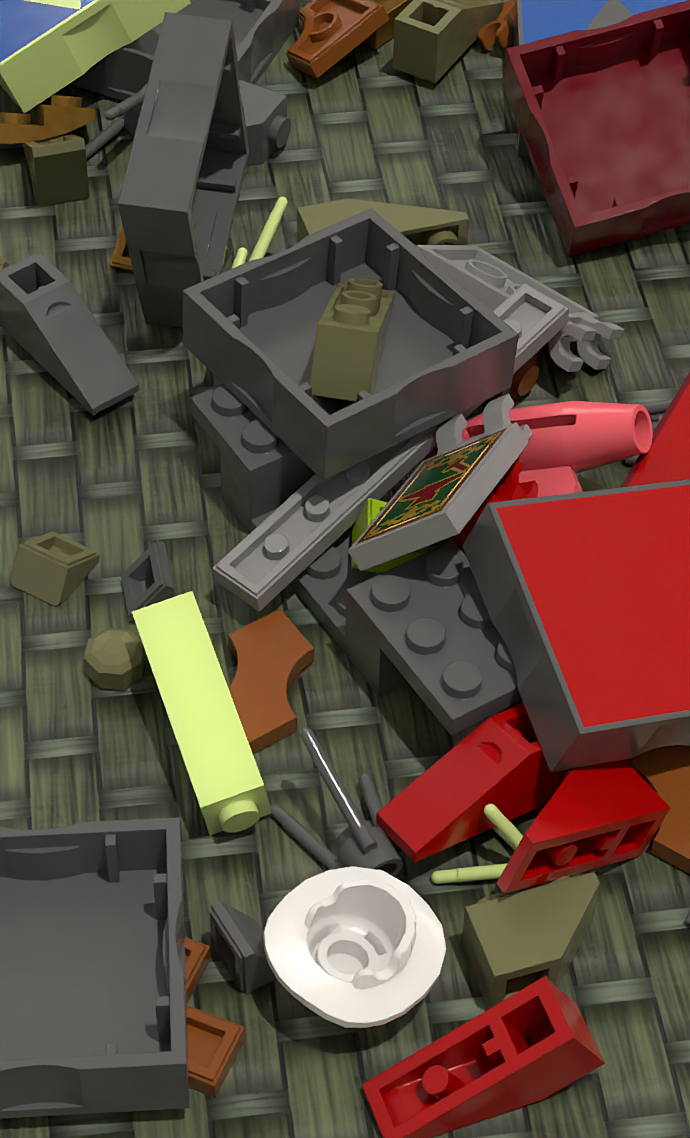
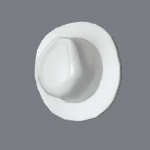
(355, 946)

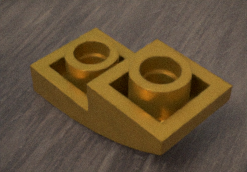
(52, 120)

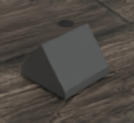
(149, 579)

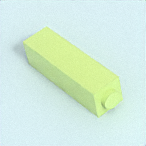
(202, 714)

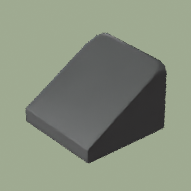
(240, 947)

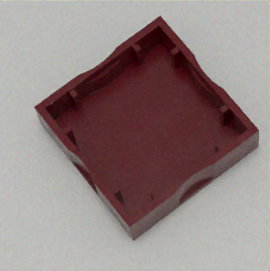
(608, 125)

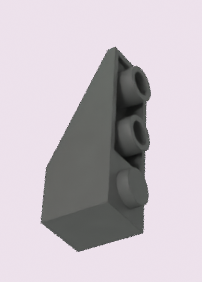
(61, 333)

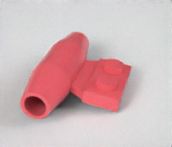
(572, 439)

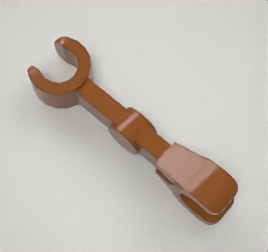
(499, 29)

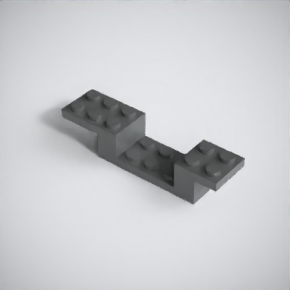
(395, 626)

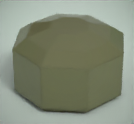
(115, 659)

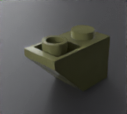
(527, 934)

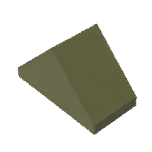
(58, 169)

